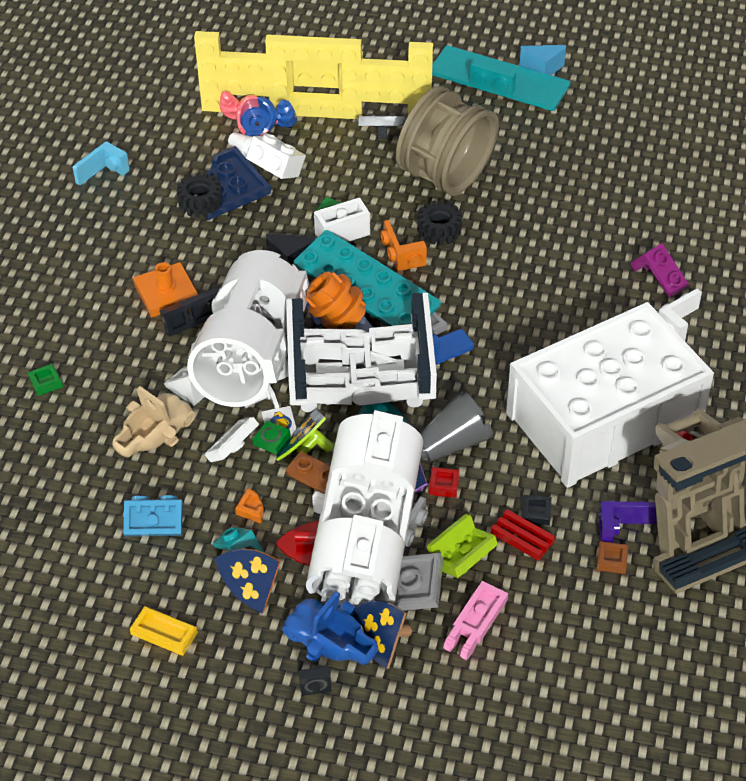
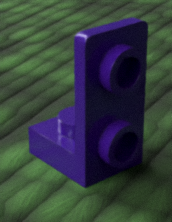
(618, 512)

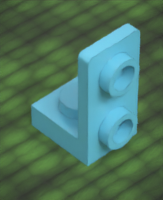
(103, 156)

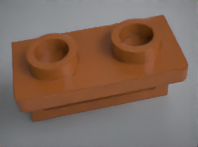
(309, 471)

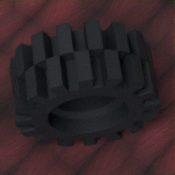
(199, 204)
(439, 232)

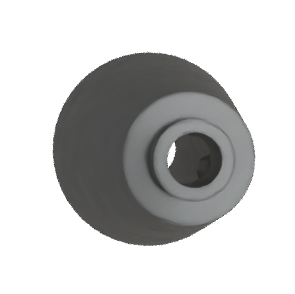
(454, 428)

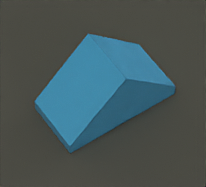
(543, 58)

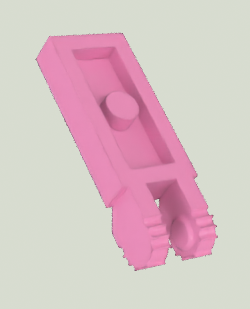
(476, 618)

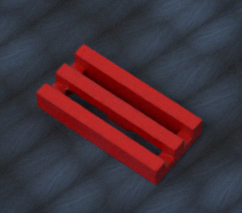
(525, 532)

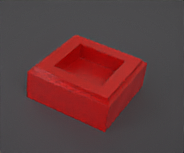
(444, 482)

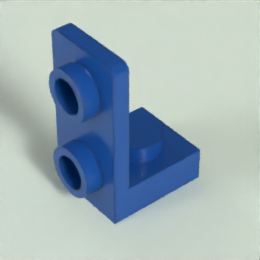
(451, 345)

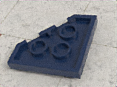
(238, 180)

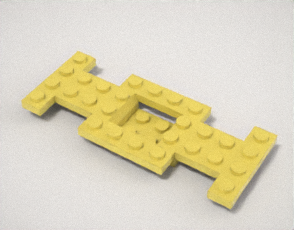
(312, 63)

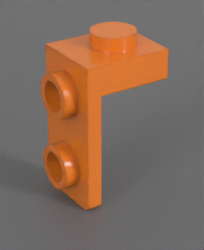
(403, 256)

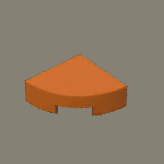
(250, 507)

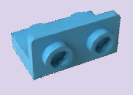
(153, 517)

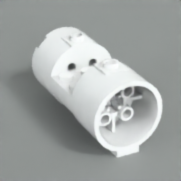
(245, 335)
(366, 510)

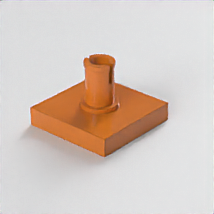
(164, 287)

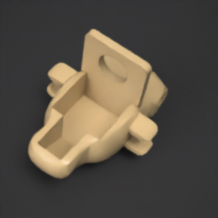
(152, 423)

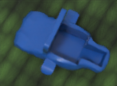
(330, 631)

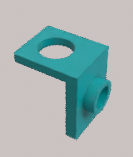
(237, 538)

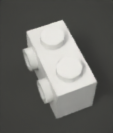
(275, 156)
(346, 220)

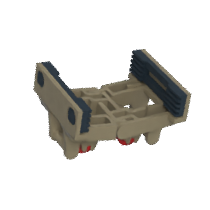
(689, 477)

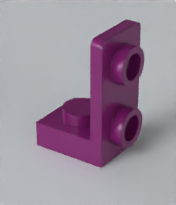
(663, 268)

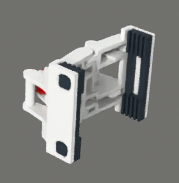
(382, 378)

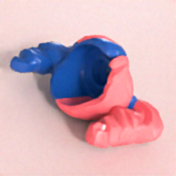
(256, 110)

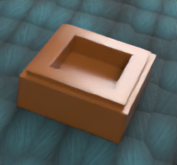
(612, 557)

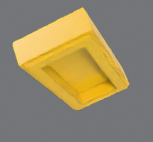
(163, 630)

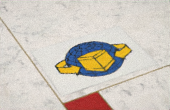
(281, 417)

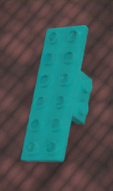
(500, 78)
(384, 291)

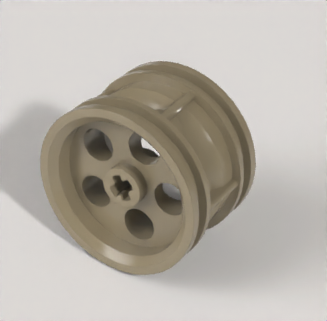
(447, 140)

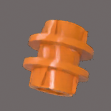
(335, 301)

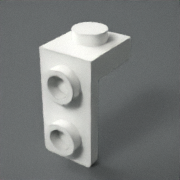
(675, 311)

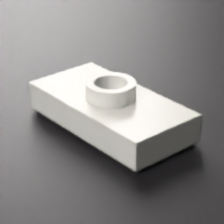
(232, 439)

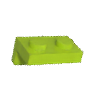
(462, 546)

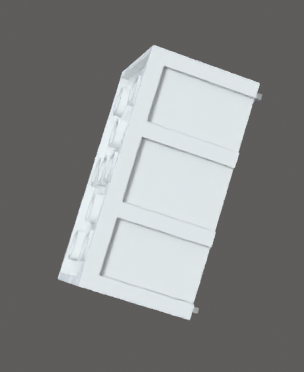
(606, 391)

